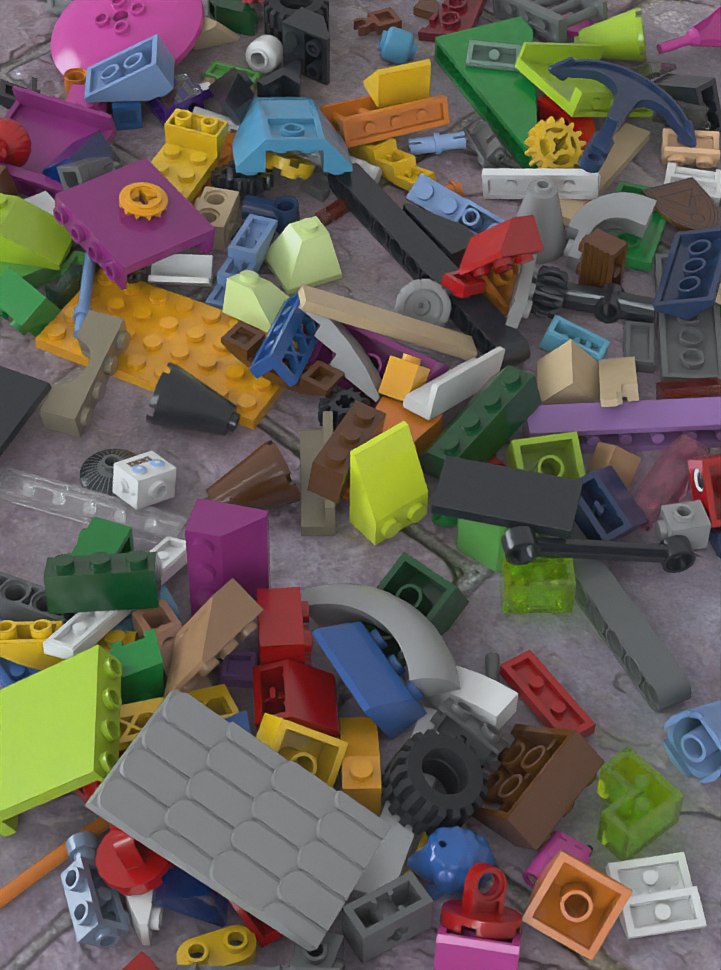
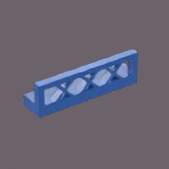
(279, 343)

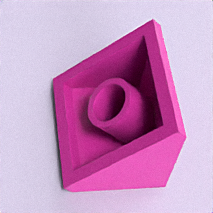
(470, 952)

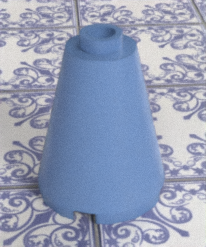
(695, 741)

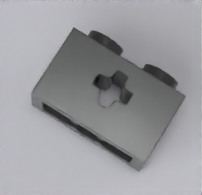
(387, 917)

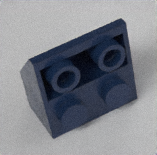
(607, 507)

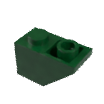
(234, 15)

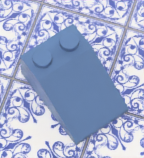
(132, 74)

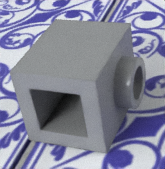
(686, 520)

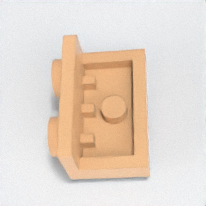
(703, 156)

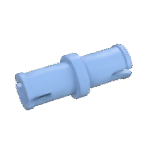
(437, 143)

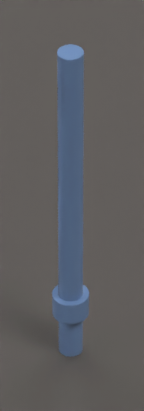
(85, 295)

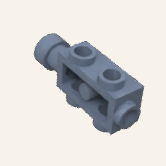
(92, 904)

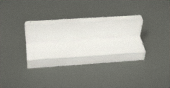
(513, 183)
(454, 385)

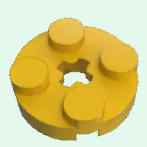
(290, 165)

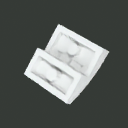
(660, 897)

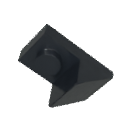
(282, 82)

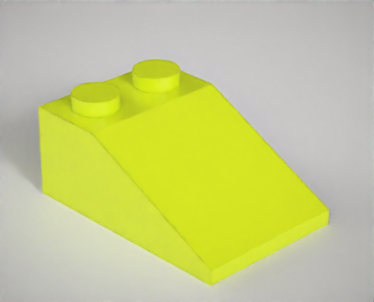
(386, 485)

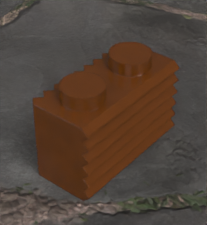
(601, 259)

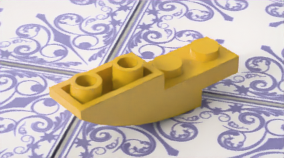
(24, 641)

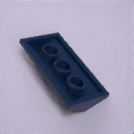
(690, 274)

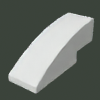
(486, 697)

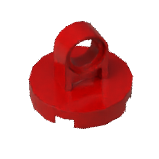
(129, 864)
(482, 911)

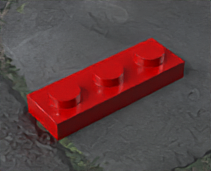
(545, 694)

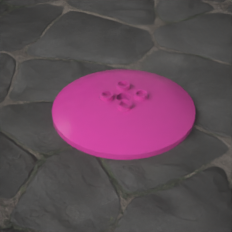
(94, 29)

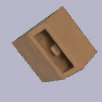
(211, 634)

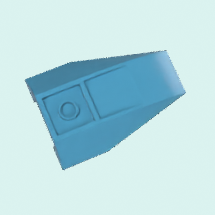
(286, 125)

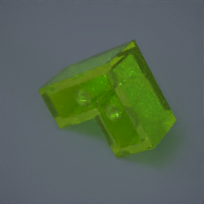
(640, 804)

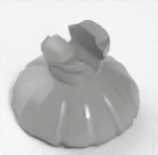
(434, 300)

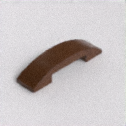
(315, 380)

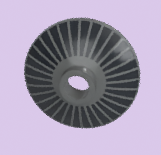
(98, 470)

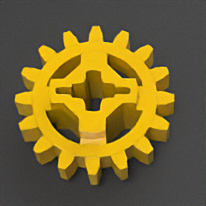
(543, 145)

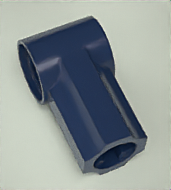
(283, 209)

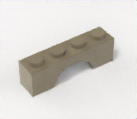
(72, 404)

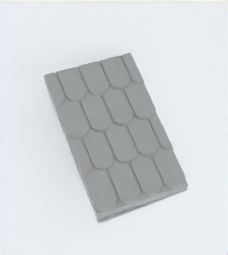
(240, 818)

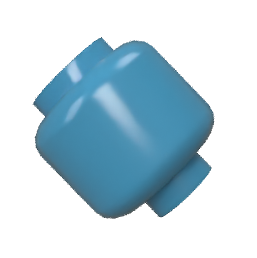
(397, 45)

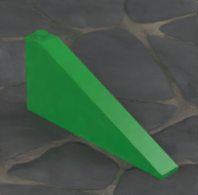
(497, 96)

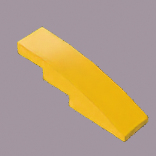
(396, 165)

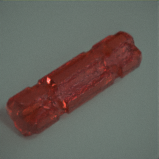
(333, 211)

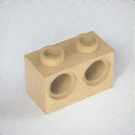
(222, 211)

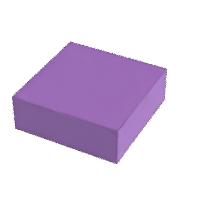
(237, 669)

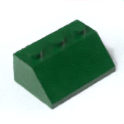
(103, 582)

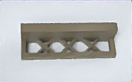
(316, 511)

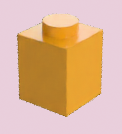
(403, 376)

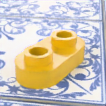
(217, 948)

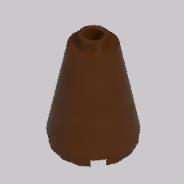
(257, 481)

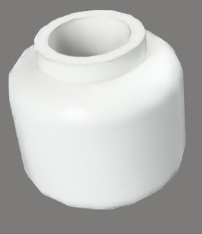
(264, 54)

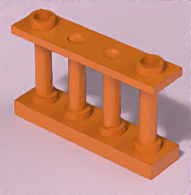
(364, 122)

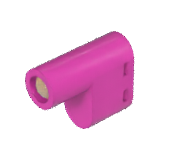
(556, 842)

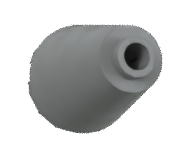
(544, 203)

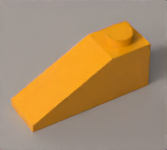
(361, 762)

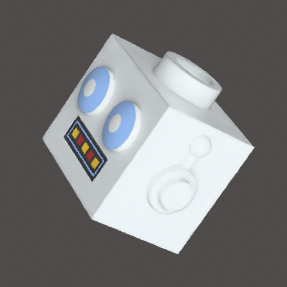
(144, 480)

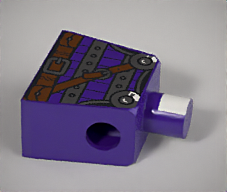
(184, 96)

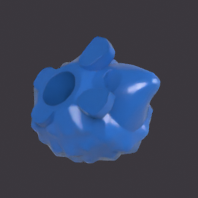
(448, 859)

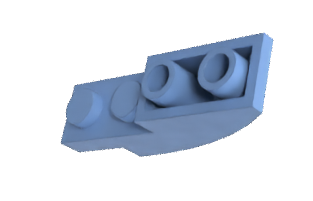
(443, 202)

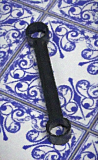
(523, 547)

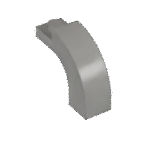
(608, 212)

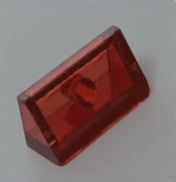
(689, 388)

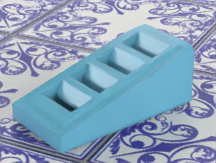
(562, 330)

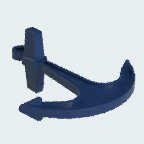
(629, 92)

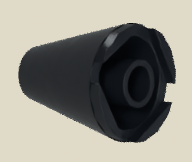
(190, 404)

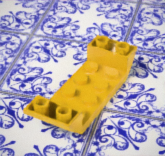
(190, 150)

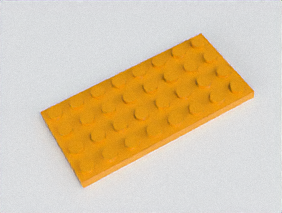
(162, 331)

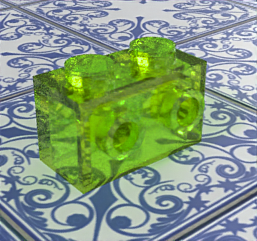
(537, 587)

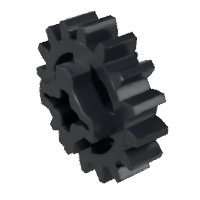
(227, 178)

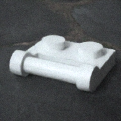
(708, 180)

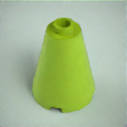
(620, 34)

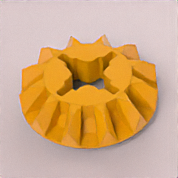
(151, 194)

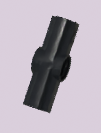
(609, 303)

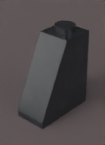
(696, 91)

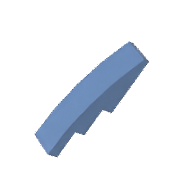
(244, 253)

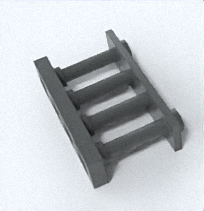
(550, 22)

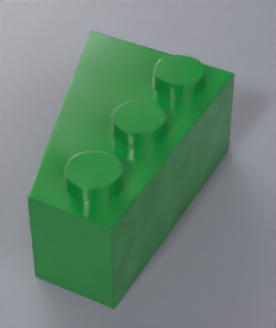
(141, 668)

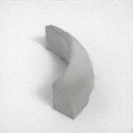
(425, 652)

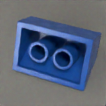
(372, 676)

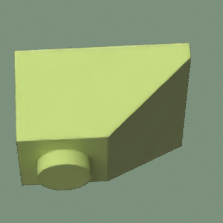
(303, 256)
(252, 299)

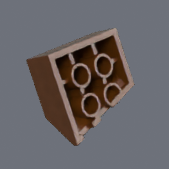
(537, 783)

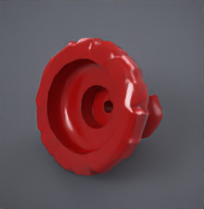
(14, 143)

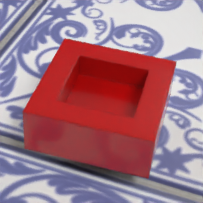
(463, 285)

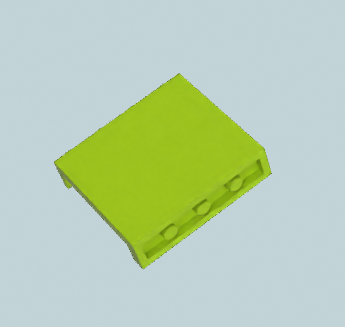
(574, 95)
(58, 732)

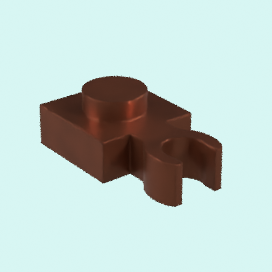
(377, 22)

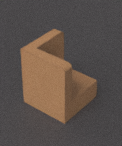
(621, 460)

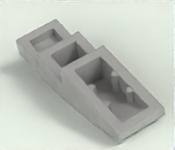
(349, 356)

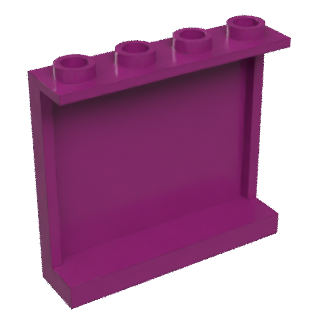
(52, 128)
(121, 241)

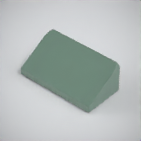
(492, 55)

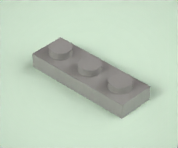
(522, 293)

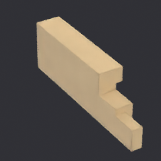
(617, 380)

